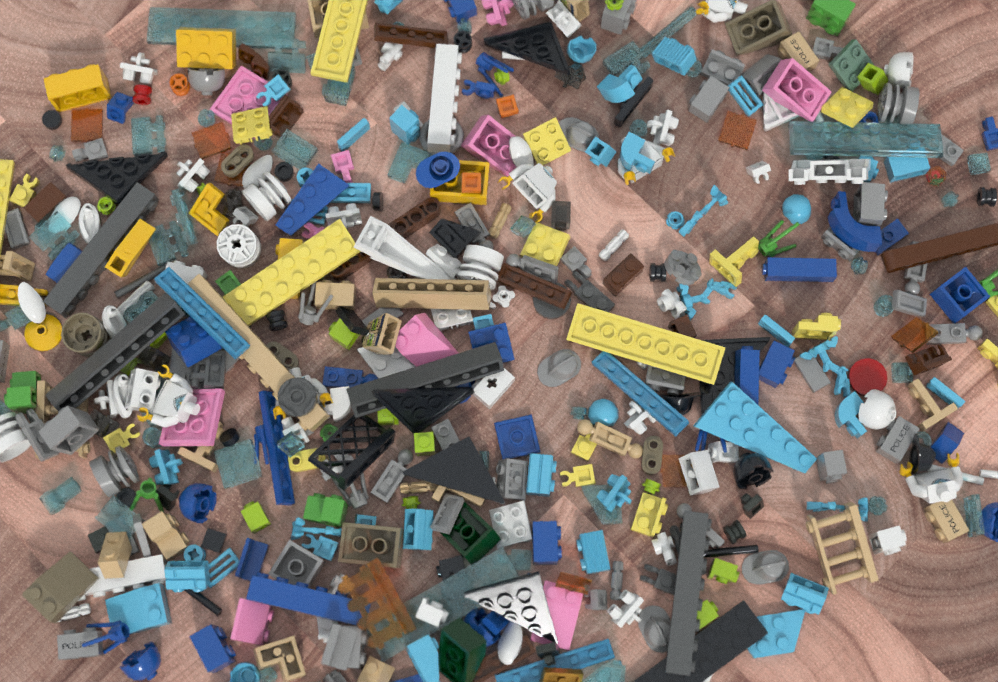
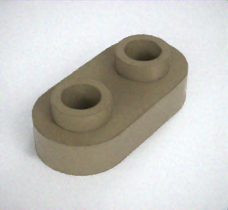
(235, 159)
(283, 354)
(652, 454)

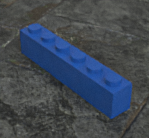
(302, 598)

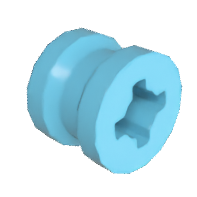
(302, 173)
(198, 555)

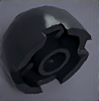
(751, 470)

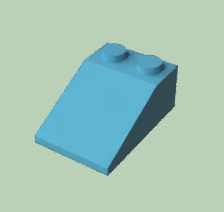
(140, 608)
(425, 658)

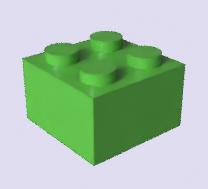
(831, 14)

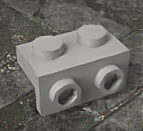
(664, 380)

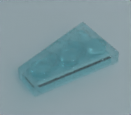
(188, 234)

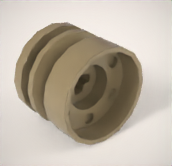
(77, 329)

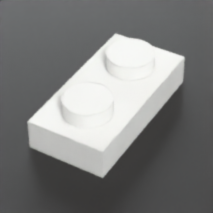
(444, 260)

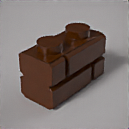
(623, 274)

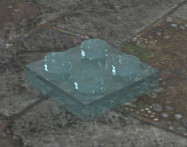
(238, 464)

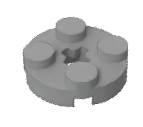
(683, 267)

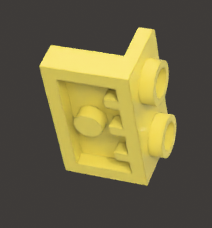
(649, 514)

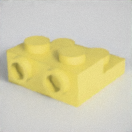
(822, 328)

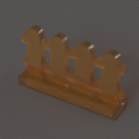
(393, 606)

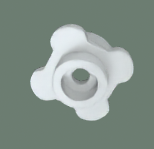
(503, 301)

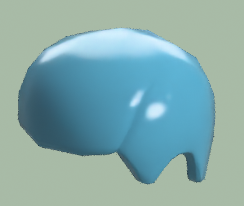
(581, 49)
(797, 208)
(603, 412)
(245, 673)

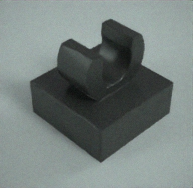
(166, 497)
(752, 505)
(547, 652)

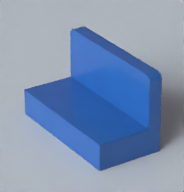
(251, 559)

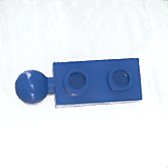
(344, 377)

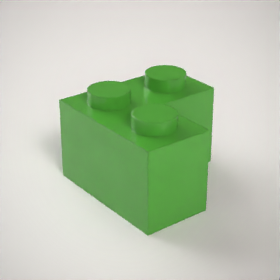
(22, 391)
(326, 510)

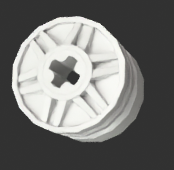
(267, 195)
(235, 256)
(481, 264)
(12, 438)

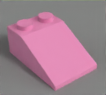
(796, 89)
(490, 144)
(422, 341)
(564, 610)
(252, 622)

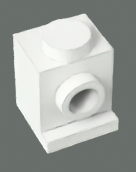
(432, 612)

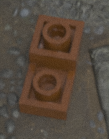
(258, 64)

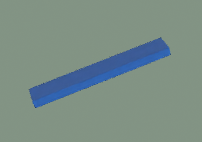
(277, 458)

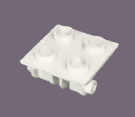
(448, 317)
(511, 524)

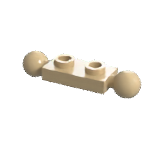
(610, 438)

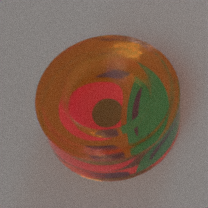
(936, 176)

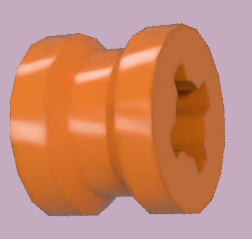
(179, 80)

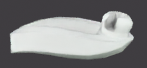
(520, 151)
(256, 170)
(68, 208)
(89, 222)
(31, 303)
(112, 320)
(119, 394)
(510, 643)

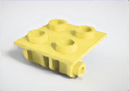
(251, 124)
(547, 142)

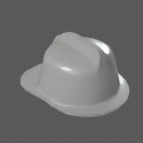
(578, 133)
(559, 368)
(765, 567)
(655, 628)

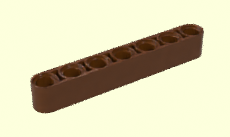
(404, 220)
(940, 248)

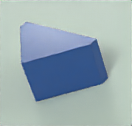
(946, 442)

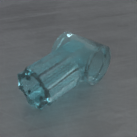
(55, 499)

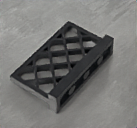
(365, 457)

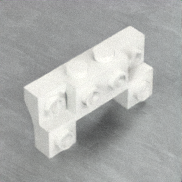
(830, 169)

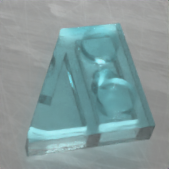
(603, 515)

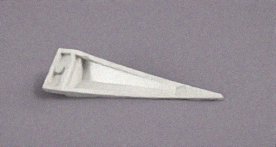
(393, 250)

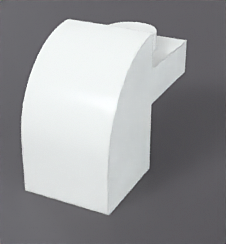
(341, 404)

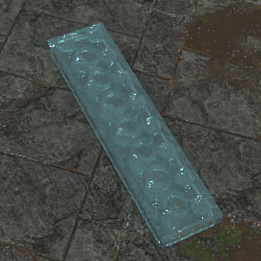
(251, 27)
(865, 139)
(450, 593)

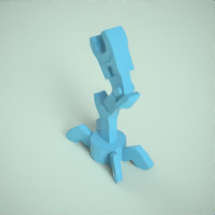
(718, 196)
(720, 287)
(841, 380)
(820, 506)
(298, 530)

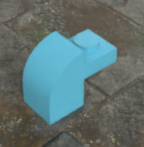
(620, 88)
(631, 155)
(846, 414)

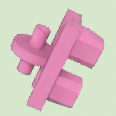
(499, 8)

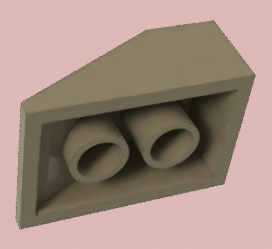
(759, 28)
(366, 542)
(60, 587)

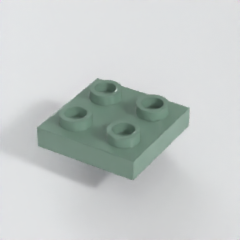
(849, 64)

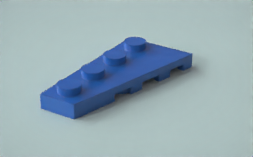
(311, 199)

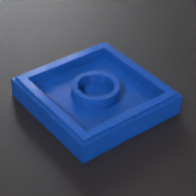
(517, 437)

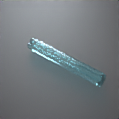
(668, 31)

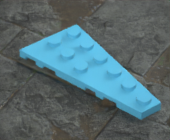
(746, 424)

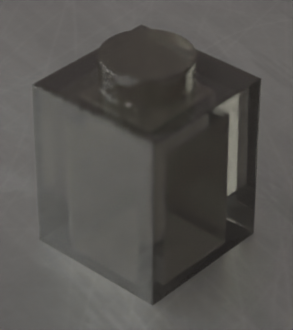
(560, 215)
(153, 359)

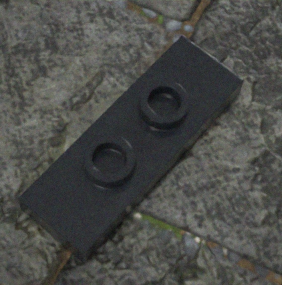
(628, 107)

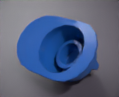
(437, 169)

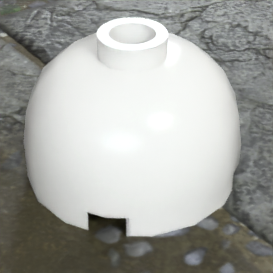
(900, 69)
(877, 410)

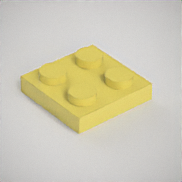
(847, 107)
(545, 244)

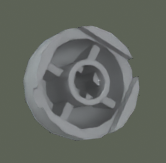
(206, 79)

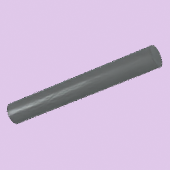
(138, 282)

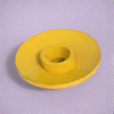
(46, 340)

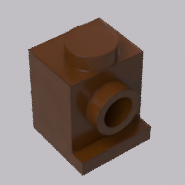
(683, 326)

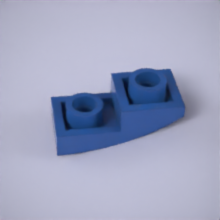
(63, 262)

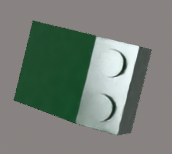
(471, 535)
(460, 651)

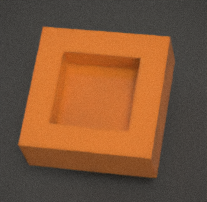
(507, 106)
(471, 182)

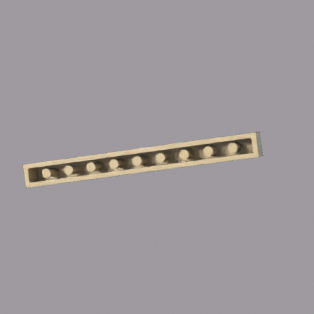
(258, 356)

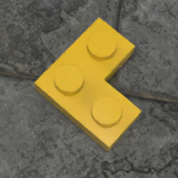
(205, 209)

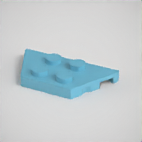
(782, 634)

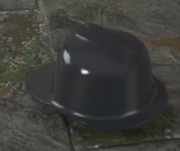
(682, 402)
(921, 456)

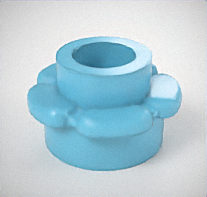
(675, 215)

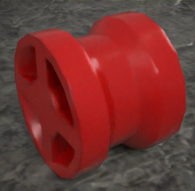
(142, 94)

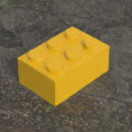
(206, 48)
(77, 88)
(452, 190)

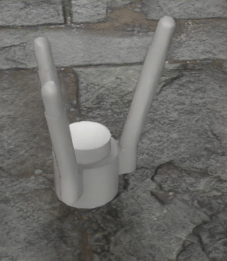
(308, 314)
(357, 498)

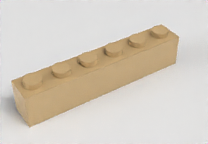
(432, 293)

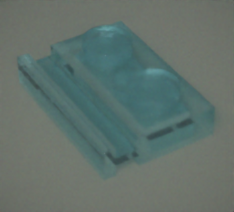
(294, 150)
(974, 515)
(117, 517)

